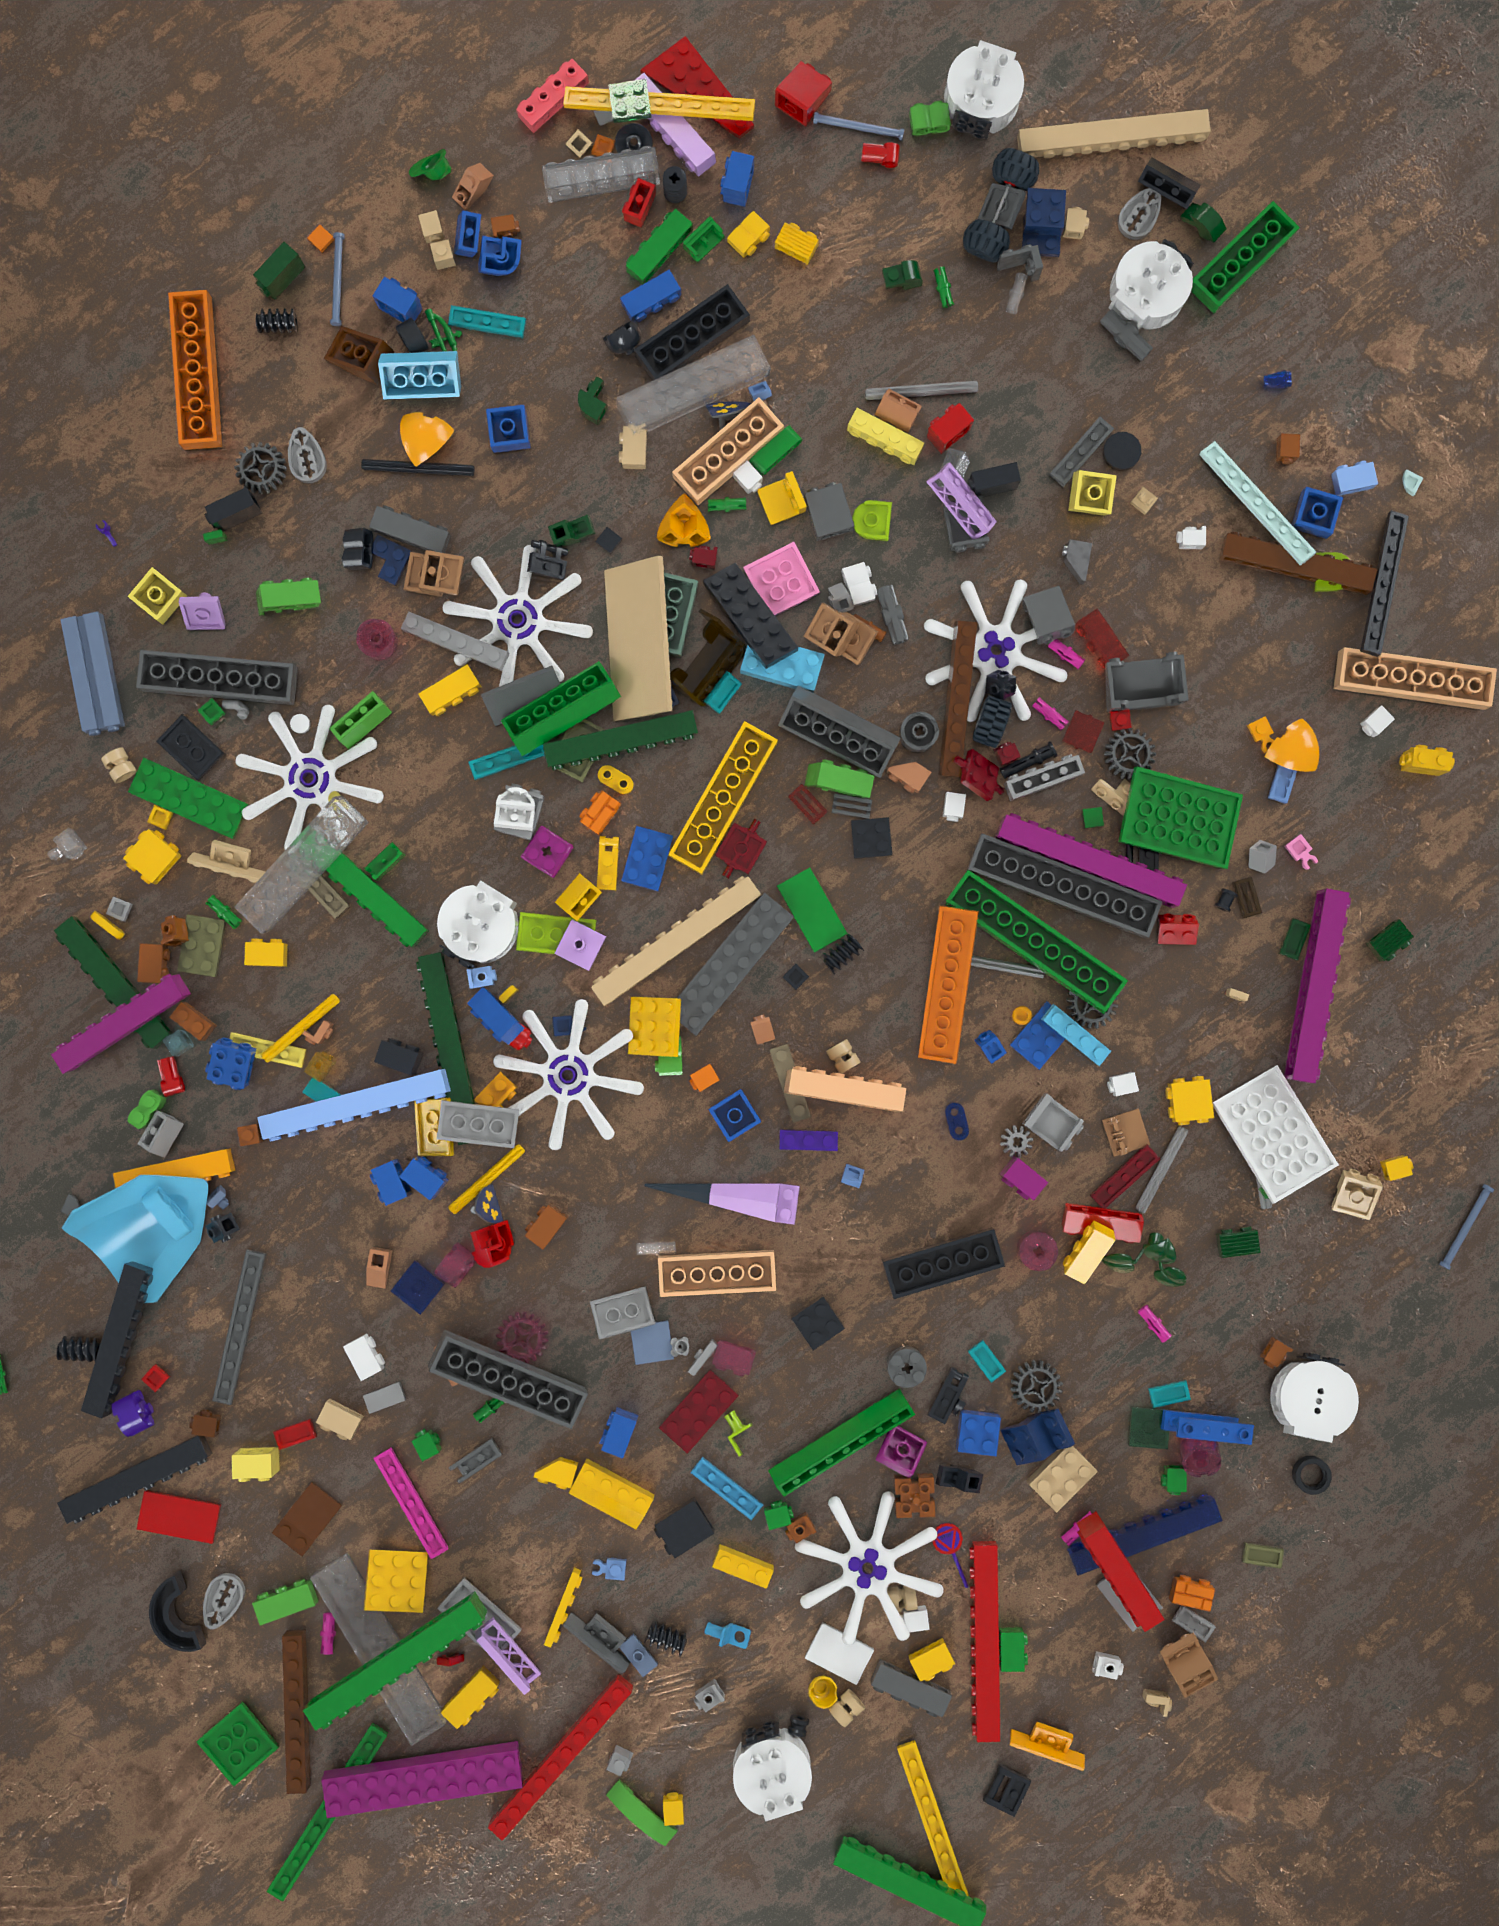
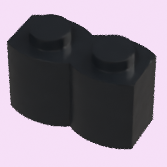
(358, 549)

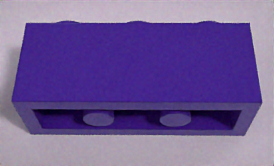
(808, 1140)

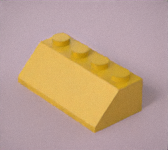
(611, 1494)

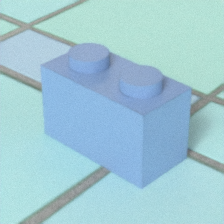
(1354, 478)

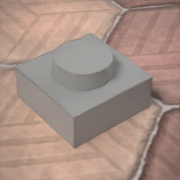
(119, 909)

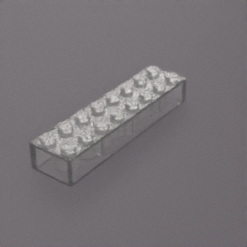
(693, 386)
(301, 864)

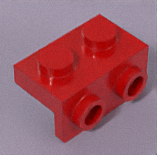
(1177, 929)

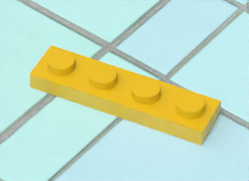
(567, 1600)

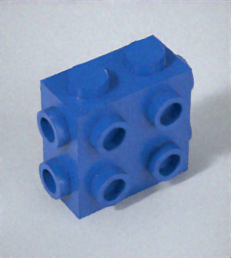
(230, 1063)

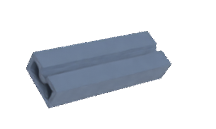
(92, 673)

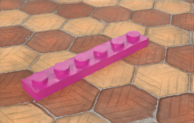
(411, 1503)

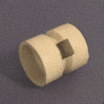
(117, 762)
(839, 1050)
(903, 1598)
(842, 1713)

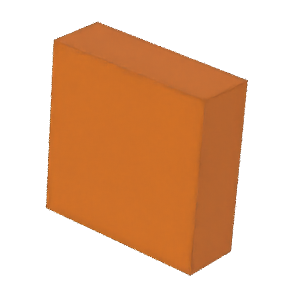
(602, 145)
(320, 238)

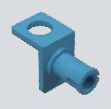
(727, 1634)

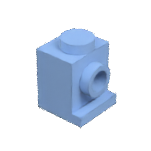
(473, 977)

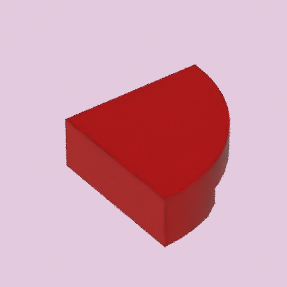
(450, 1661)

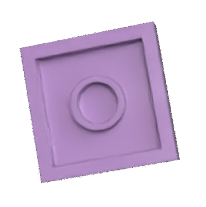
(202, 612)
(580, 945)

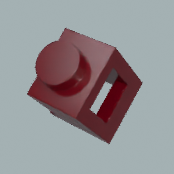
(704, 557)
(1006, 753)

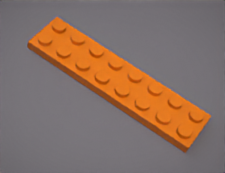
(948, 984)

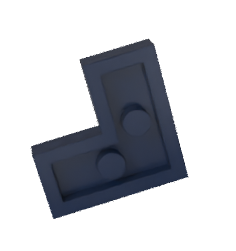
(395, 556)

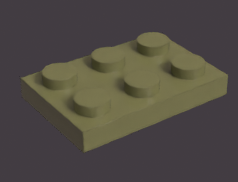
(580, 771)
(204, 947)

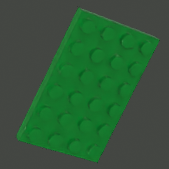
(1180, 818)

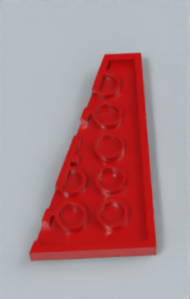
(686, 72)

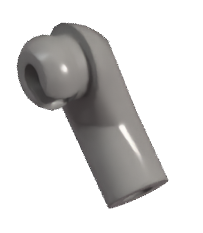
(242, 709)

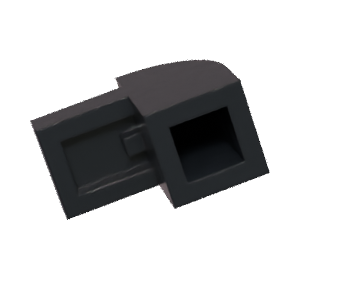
(960, 1478)

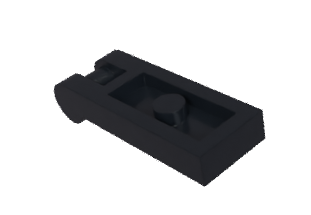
(947, 1396)

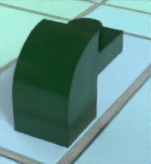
(1206, 220)
(905, 274)
(590, 406)
(571, 532)

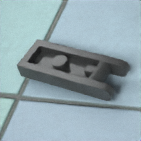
(477, 1459)

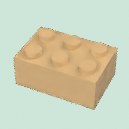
(1061, 1477)

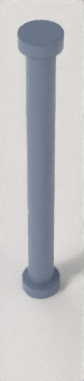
(858, 126)
(339, 237)
(1466, 1226)

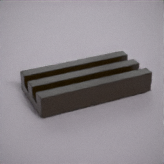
(1246, 896)

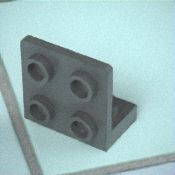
(1026, 255)

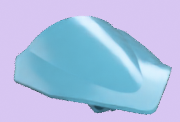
(145, 1222)

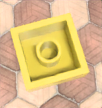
(1092, 493)
(157, 595)
(255, 1463)

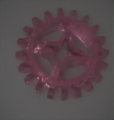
(518, 1330)

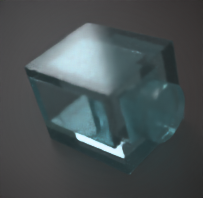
(178, 1043)

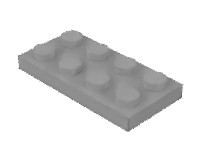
(477, 1124)
(464, 1589)

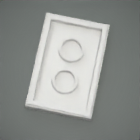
(835, 1656)

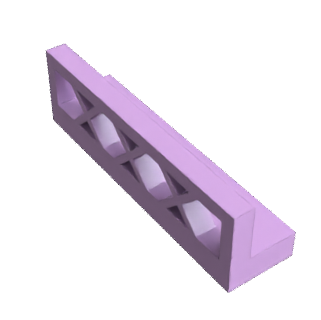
(965, 500)
(502, 1660)

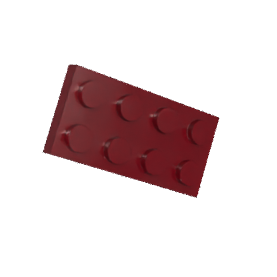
(698, 1411)

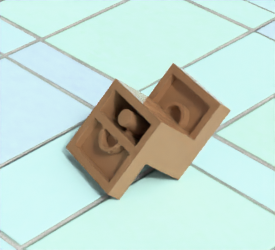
(434, 573)
(840, 634)
(1188, 1664)

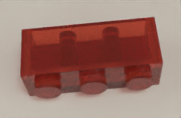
(1101, 638)

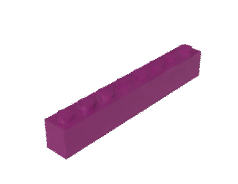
(121, 1023)

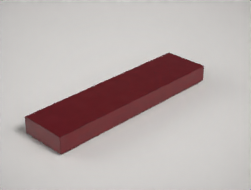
(1125, 1176)

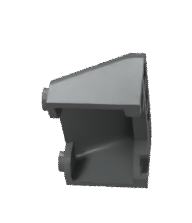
(1146, 683)

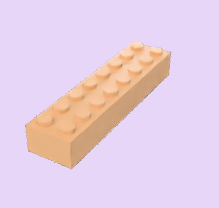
(1415, 679)

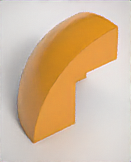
(423, 436)
(683, 524)
(1296, 748)

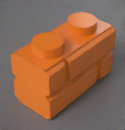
(600, 812)
(1192, 1593)

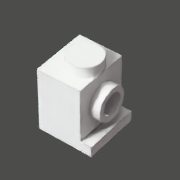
(1191, 538)
(1103, 1660)

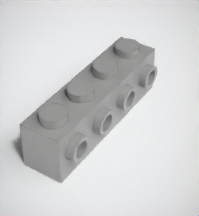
(1043, 778)

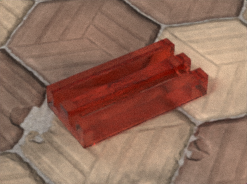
(800, 807)

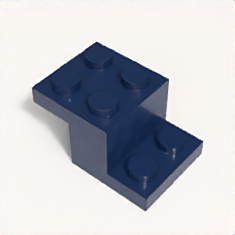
(1044, 220)
(1037, 1437)

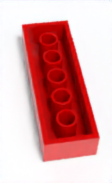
(1119, 1572)

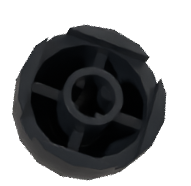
(624, 338)

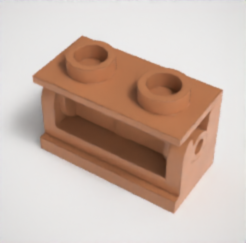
(898, 410)

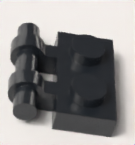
(547, 566)

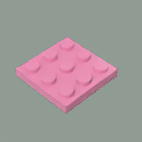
(782, 579)

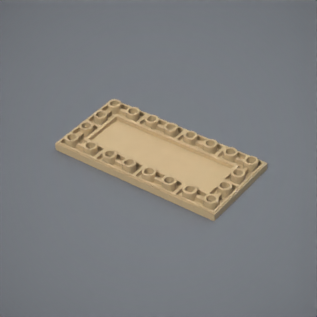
(638, 638)

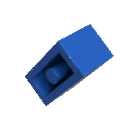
(467, 234)

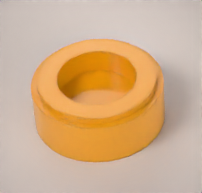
(1021, 1015)

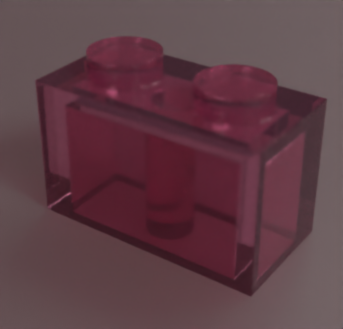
(733, 1357)

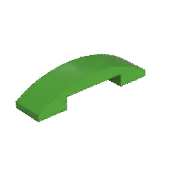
(640, 1814)

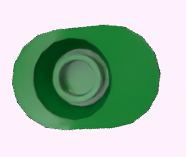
(433, 166)

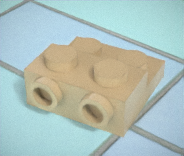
(1357, 1194)

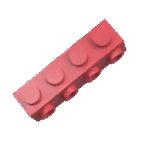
(550, 96)

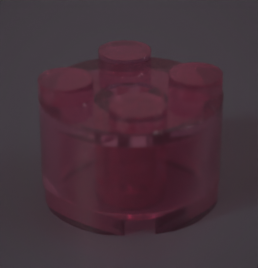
(376, 650)
(1042, 1260)
(455, 1265)
(1200, 1457)

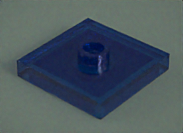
(417, 1287)

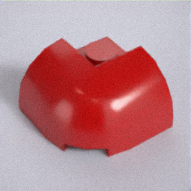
(492, 1244)

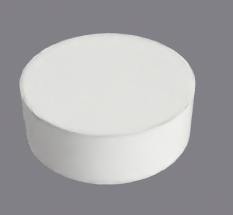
(300, 723)

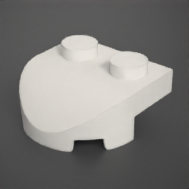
(515, 810)

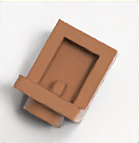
(323, 1032)

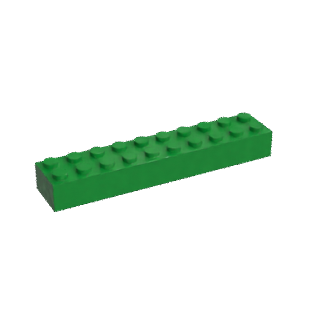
(1038, 942)
(395, 1661)

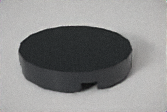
(1122, 451)

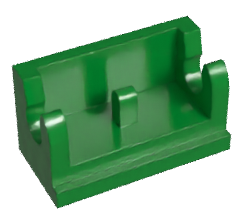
(703, 239)
(384, 861)

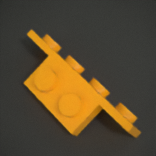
(1050, 1744)

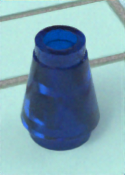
(1278, 380)

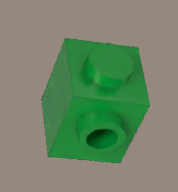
(426, 1444)
(1174, 1479)
(778, 1514)

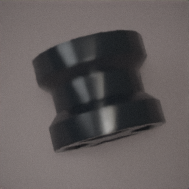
(798, 1725)

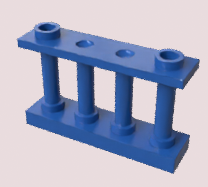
(1207, 1427)

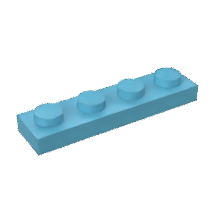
(1076, 1035)

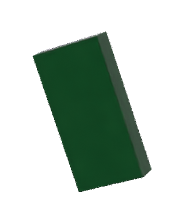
(1294, 939)

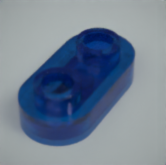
(958, 1120)

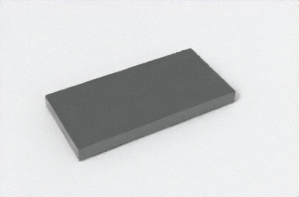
(518, 693)

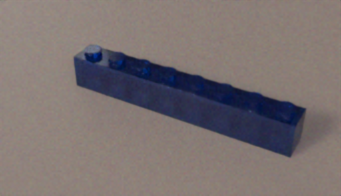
(1153, 1531)

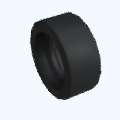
(1312, 1490)

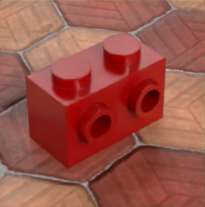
(639, 202)

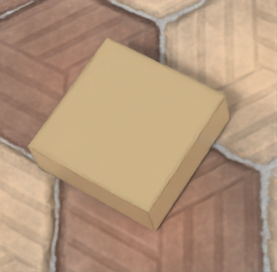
(1237, 995)

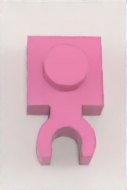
(1299, 849)

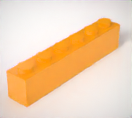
(197, 1166)

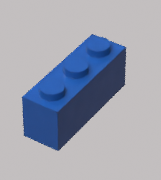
(651, 296)
(495, 1016)

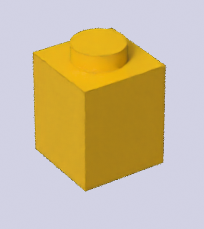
(1397, 1167)
(673, 1809)

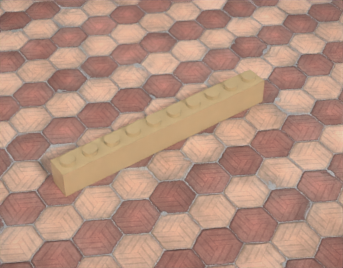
(1115, 134)
(676, 941)

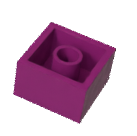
(1024, 1178)

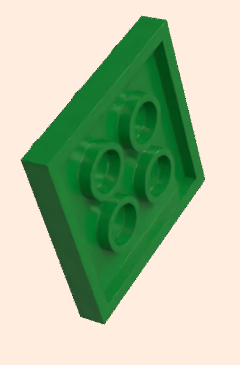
(238, 1743)

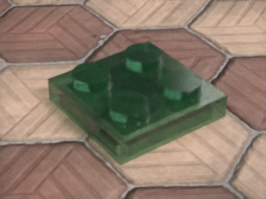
(629, 101)
(1146, 1428)

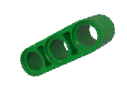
(775, 450)

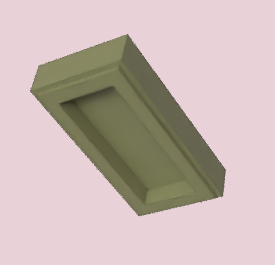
(1262, 1555)

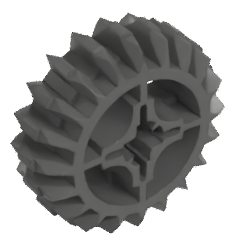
(245, 470)
(1143, 744)
(1080, 1015)
(1028, 1388)

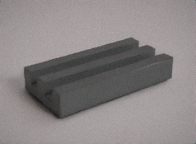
(855, 799)

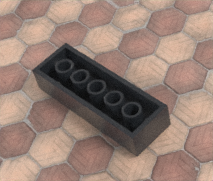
(693, 334)
(943, 1263)

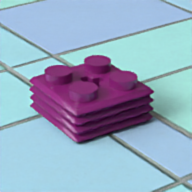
(551, 863)
(912, 1448)

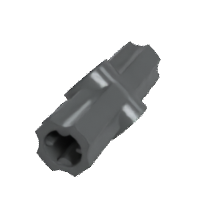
(1126, 335)
(892, 614)

